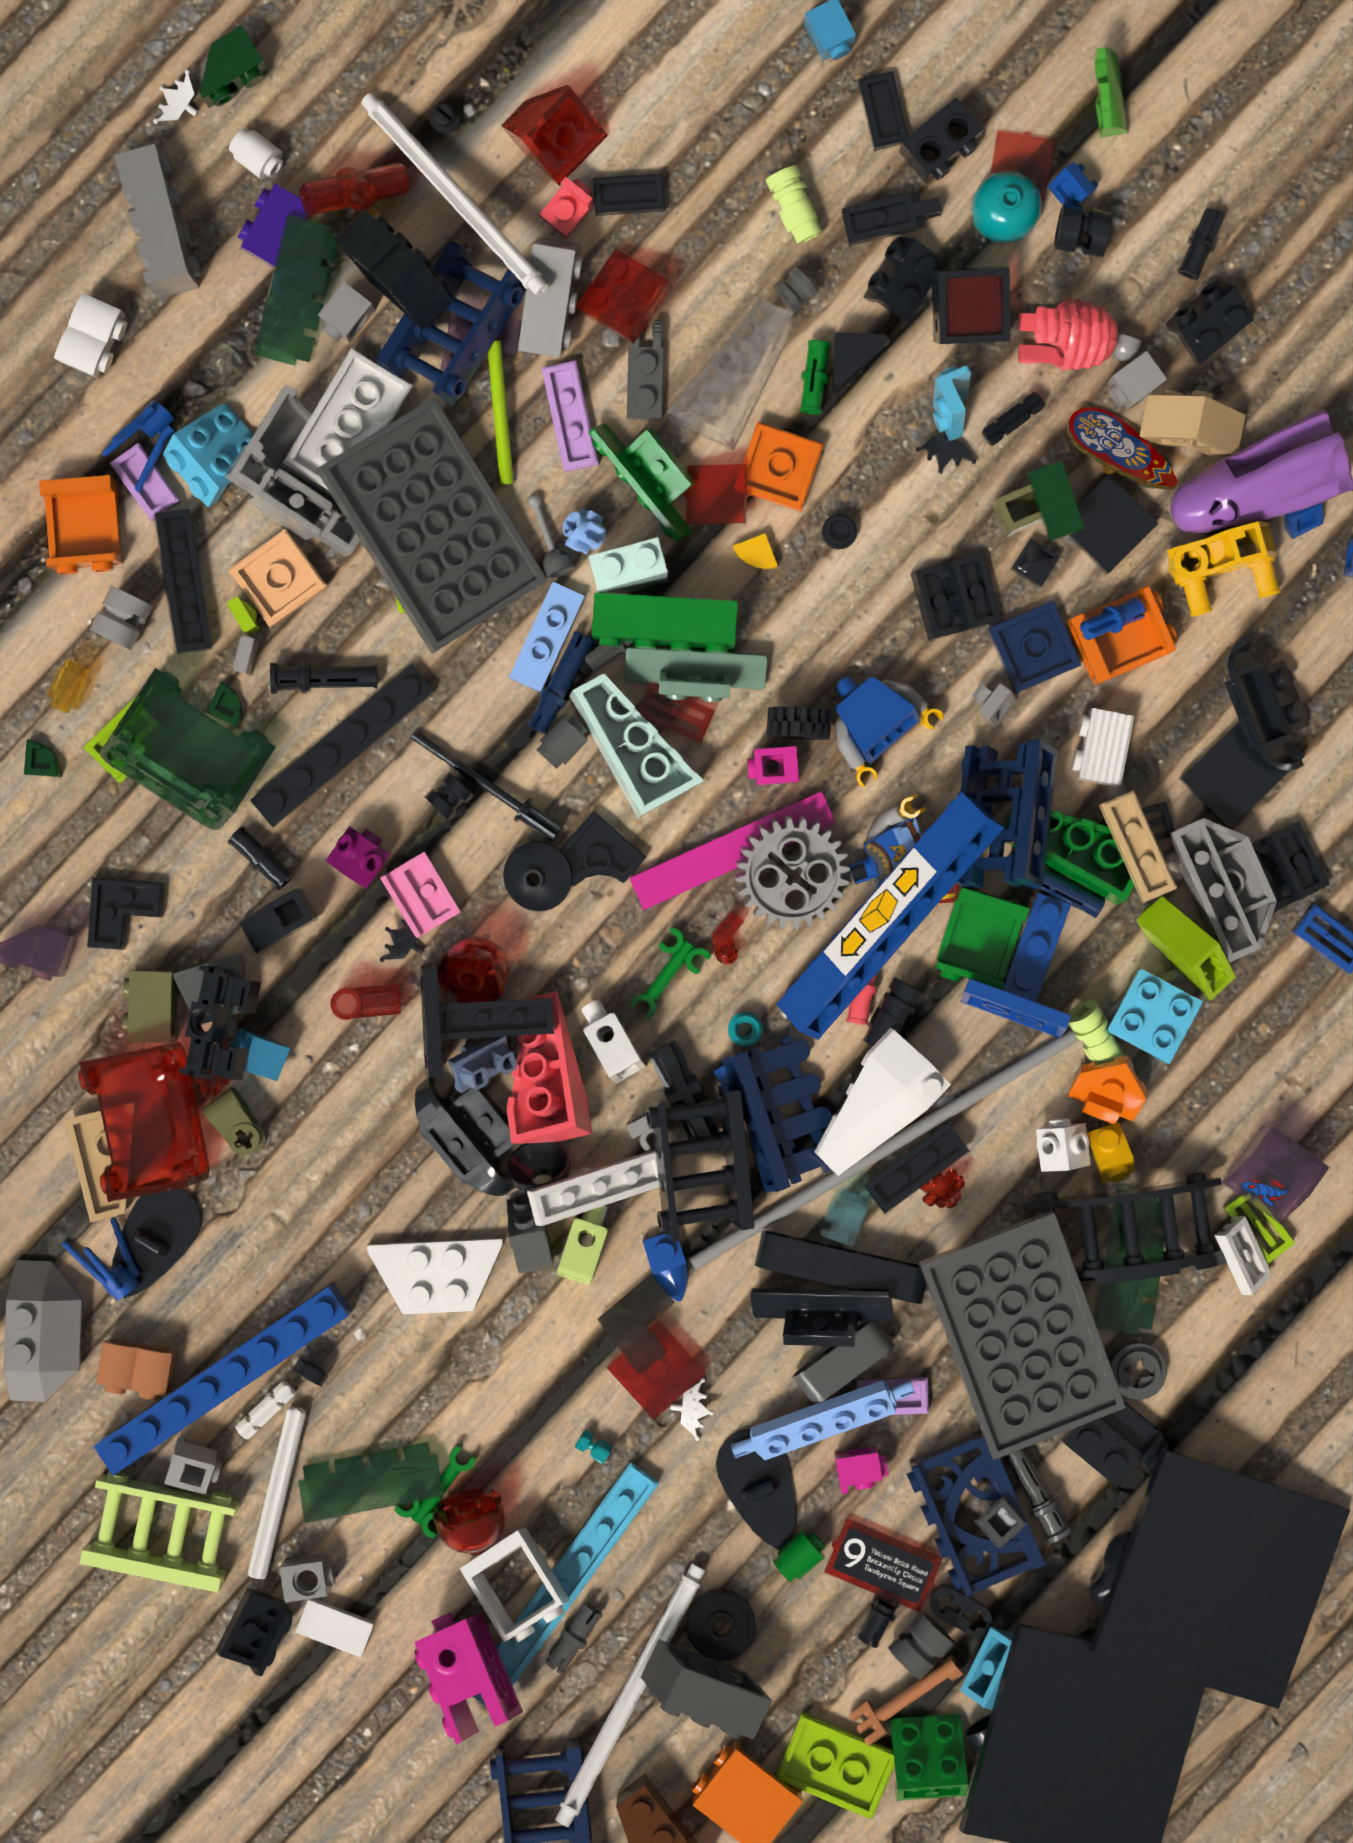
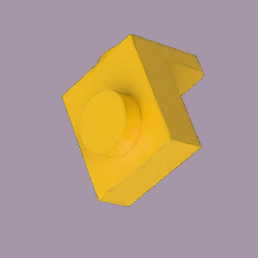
(1111, 1153)

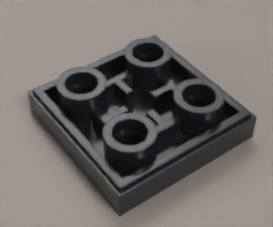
(1111, 523)

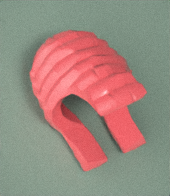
(1078, 327)

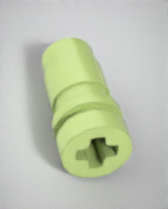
(796, 207)
(1091, 1028)

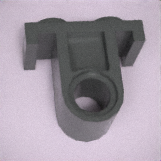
(528, 1241)

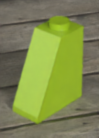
(1187, 947)

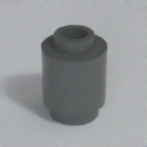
(562, 741)

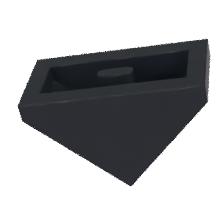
(852, 354)

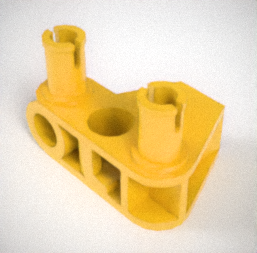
(1221, 555)

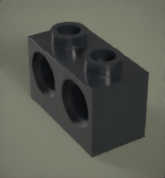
(935, 135)

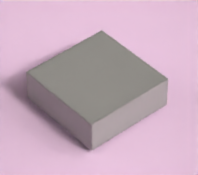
(246, 655)

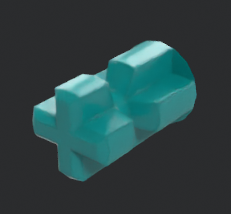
(599, 1450)

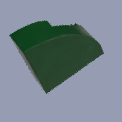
(226, 705)
(40, 760)

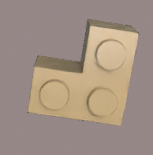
(1192, 422)

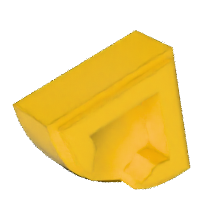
(756, 553)

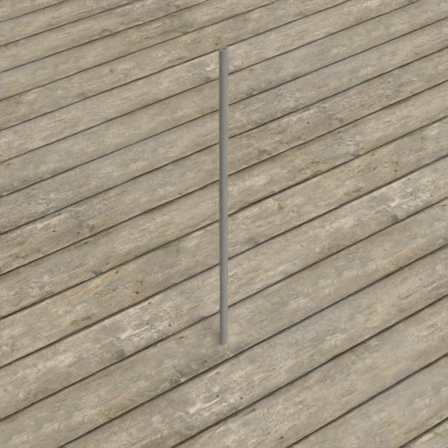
(904, 1137)

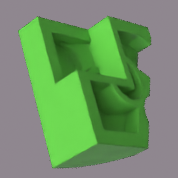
(1110, 99)

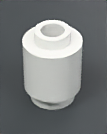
(256, 153)

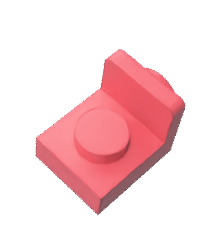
(568, 207)

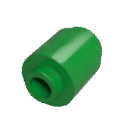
(800, 1556)

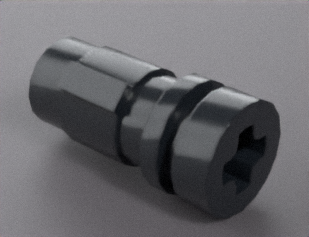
(894, 1011)

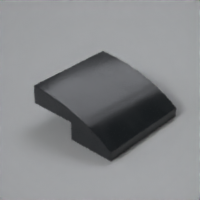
(956, 596)
(1290, 865)

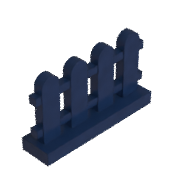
(765, 1136)

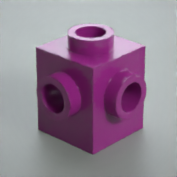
(358, 856)

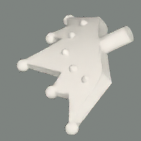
(177, 100)
(693, 1409)

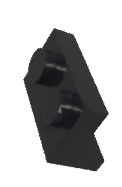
(903, 277)
(1210, 320)
(255, 1630)

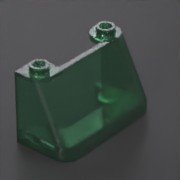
(185, 753)

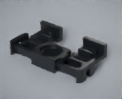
(202, 1052)

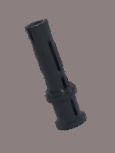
(307, 677)

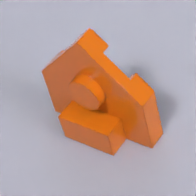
(1109, 1090)

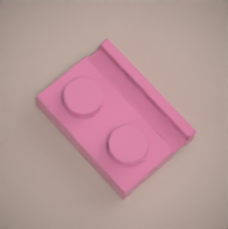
(420, 895)

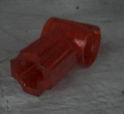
(371, 1001)

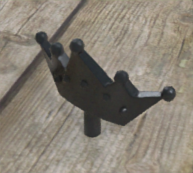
(945, 451)
(403, 942)

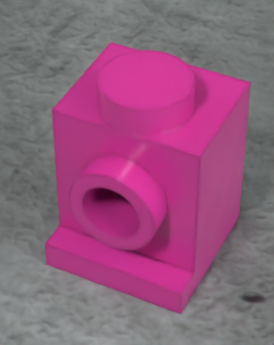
(786, 759)
(860, 1468)

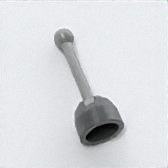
(555, 561)

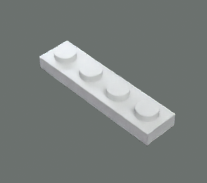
(594, 1188)

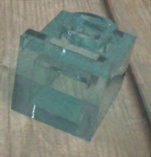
(844, 1218)

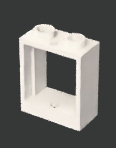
(502, 1622)

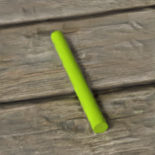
(500, 413)

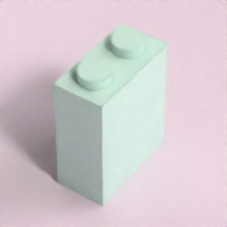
(629, 568)

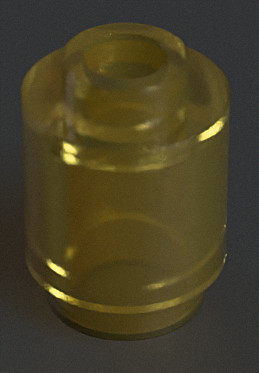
(69, 686)

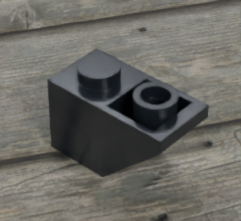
(278, 920)

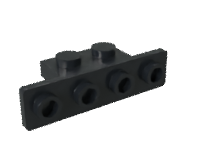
(821, 1315)

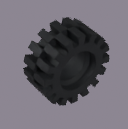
(799, 723)

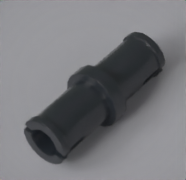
(260, 858)

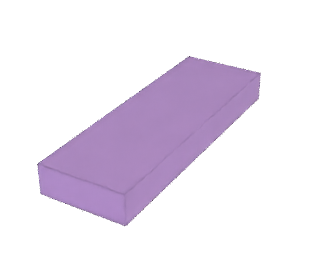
(570, 416)

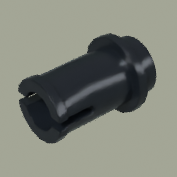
(877, 1622)

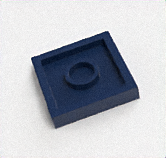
(1034, 647)

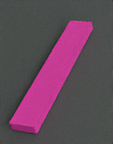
(719, 855)

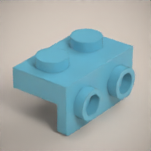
(949, 391)

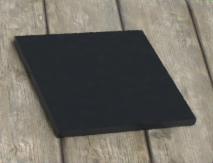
(1219, 1578)
(1079, 1746)

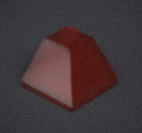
(555, 131)

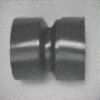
(921, 1645)

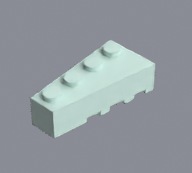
(631, 746)

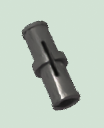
(573, 1638)

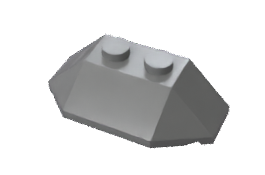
(1225, 885)
(41, 1331)

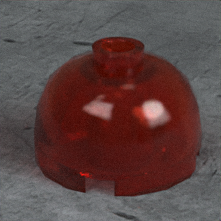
(474, 970)
(471, 1521)

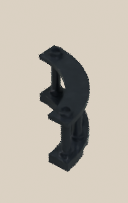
(1135, 1265)

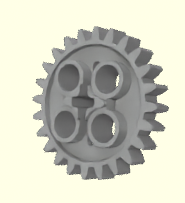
(771, 895)

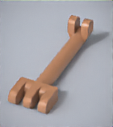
(875, 1718)

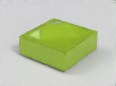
(244, 614)

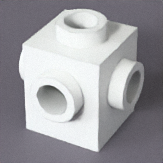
(1063, 1146)

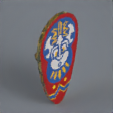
(1119, 448)

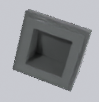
(1000, 1522)

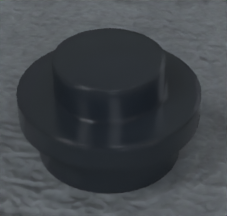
(839, 531)

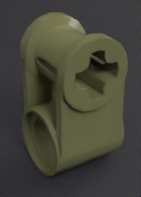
(231, 1118)

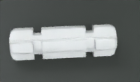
(265, 1410)

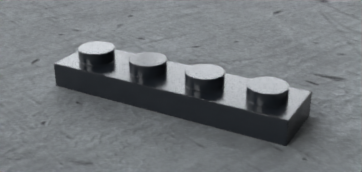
(182, 581)

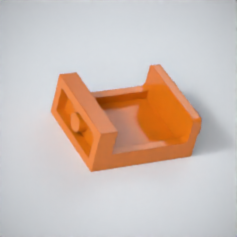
(82, 523)
(1132, 646)
(745, 1797)

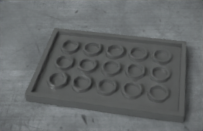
(432, 524)
(1022, 1334)

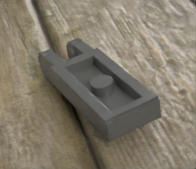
(645, 378)

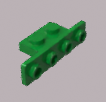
(651, 472)

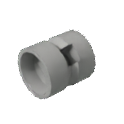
(121, 617)

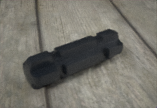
(1013, 418)

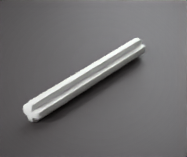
(276, 1492)

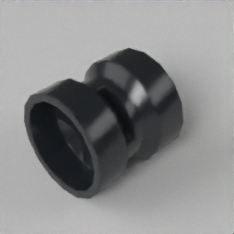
(457, 795)

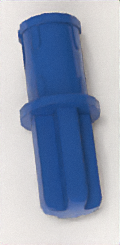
(1113, 618)

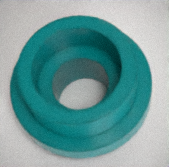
(753, 1037)

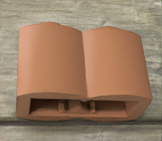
(136, 1368)

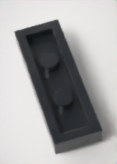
(916, 1168)

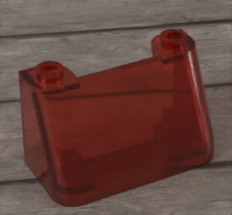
(147, 1121)

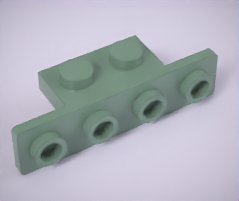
(695, 671)

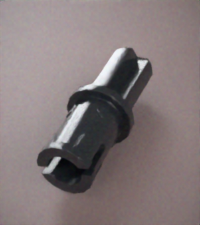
(1201, 244)

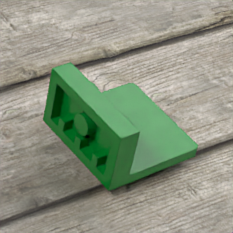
(929, 1757)

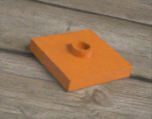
(780, 466)

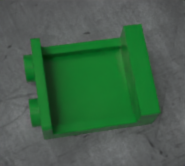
(980, 937)

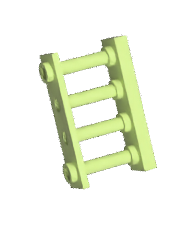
(137, 1558)

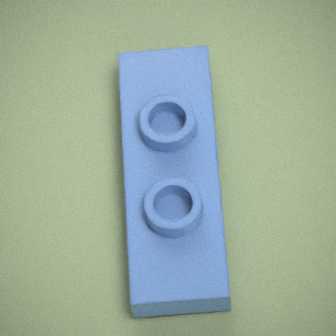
(547, 637)

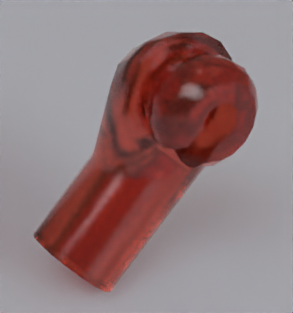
(723, 939)

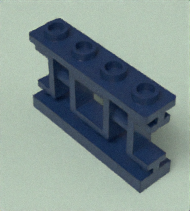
(1028, 812)

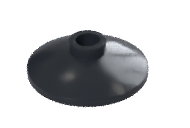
(551, 868)

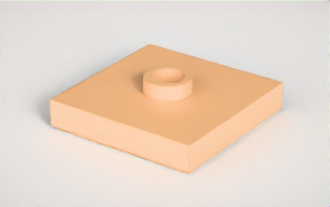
(278, 578)

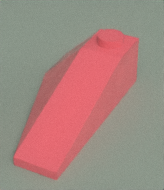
(547, 1087)

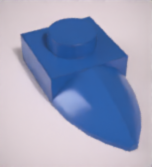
(667, 1264)

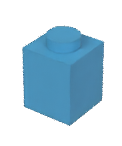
(830, 30)
(264, 1054)

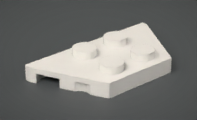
(436, 1273)

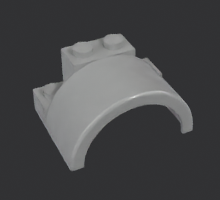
(281, 493)

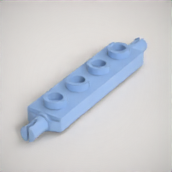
(823, 1420)

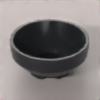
(535, 1160)

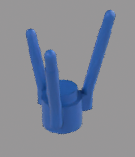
(151, 421)
(117, 1281)

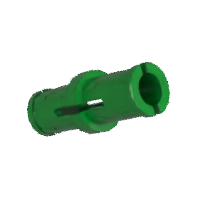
(814, 377)

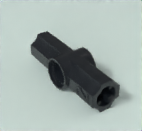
(682, 1088)

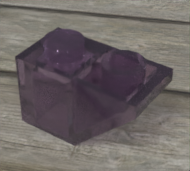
(39, 948)

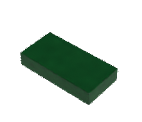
(1055, 501)

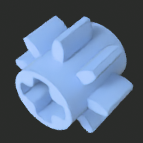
(584, 530)

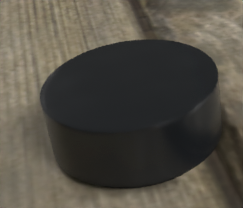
(310, 1371)

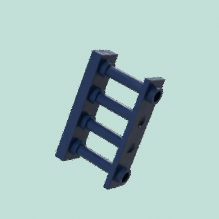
(407, 338)
(569, 1761)

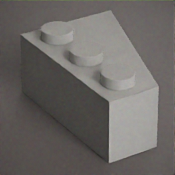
(547, 317)

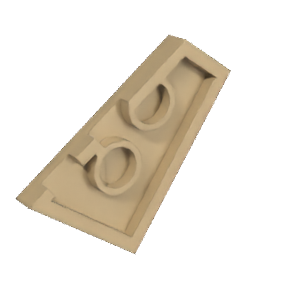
(91, 1158)

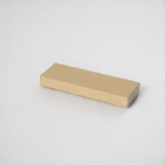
(1137, 846)

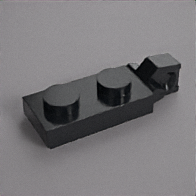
(888, 217)

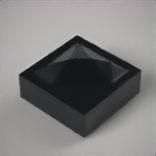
(1035, 563)

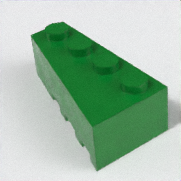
(664, 621)
(1083, 855)

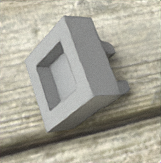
(994, 704)
(640, 1127)

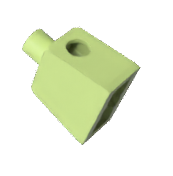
(579, 1261)

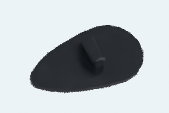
(159, 1234)
(759, 1491)

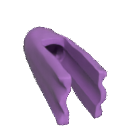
(1267, 479)

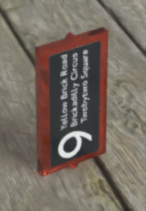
(883, 1565)

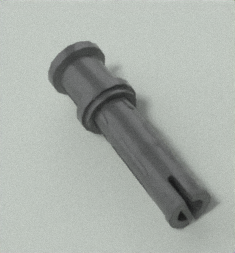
(1044, 1505)

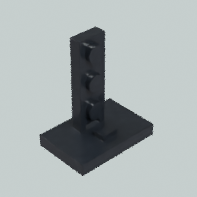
(475, 1019)

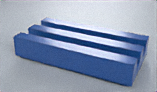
(1307, 920)

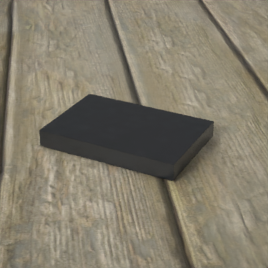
(1233, 776)

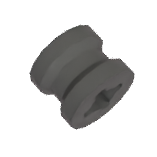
(795, 289)

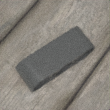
(841, 1365)

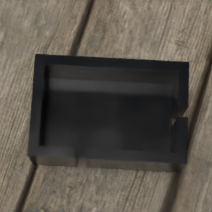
(395, 269)

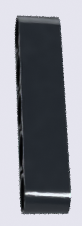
(840, 1266)

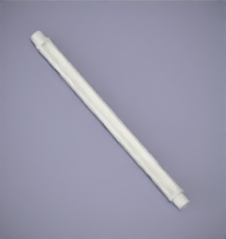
(451, 191)
(627, 1699)

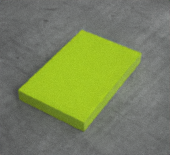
(836, 1765)

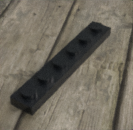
(342, 746)

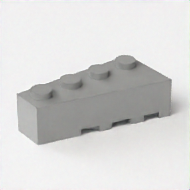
(157, 221)

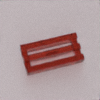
(703, 724)

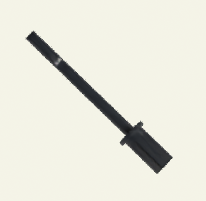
(526, 812)

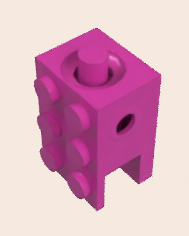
(461, 1664)

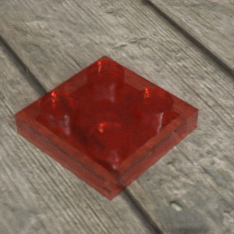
(624, 296)
(664, 1379)

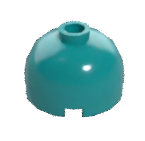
(1006, 207)

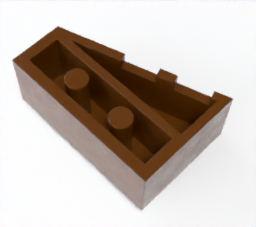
(648, 1816)

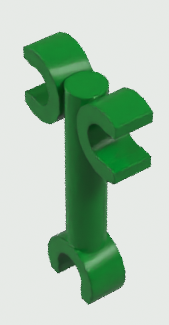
(682, 952)
(423, 1510)

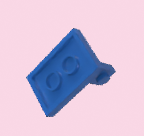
(1027, 973)

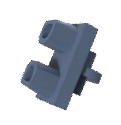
(480, 1062)

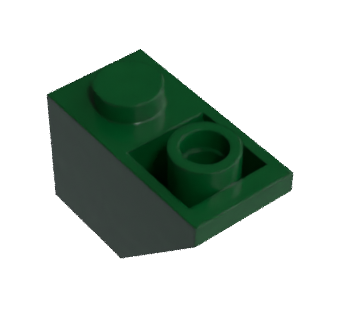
(231, 66)

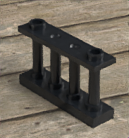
(733, 1174)

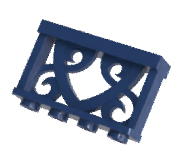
(1000, 1486)

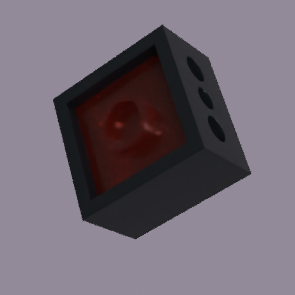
(971, 305)

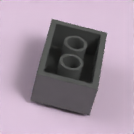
(705, 1690)

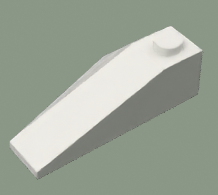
(886, 1097)

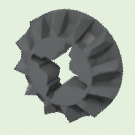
(1147, 1384)

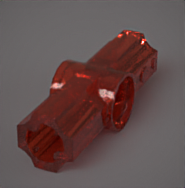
(370, 185)

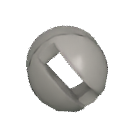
(1126, 347)

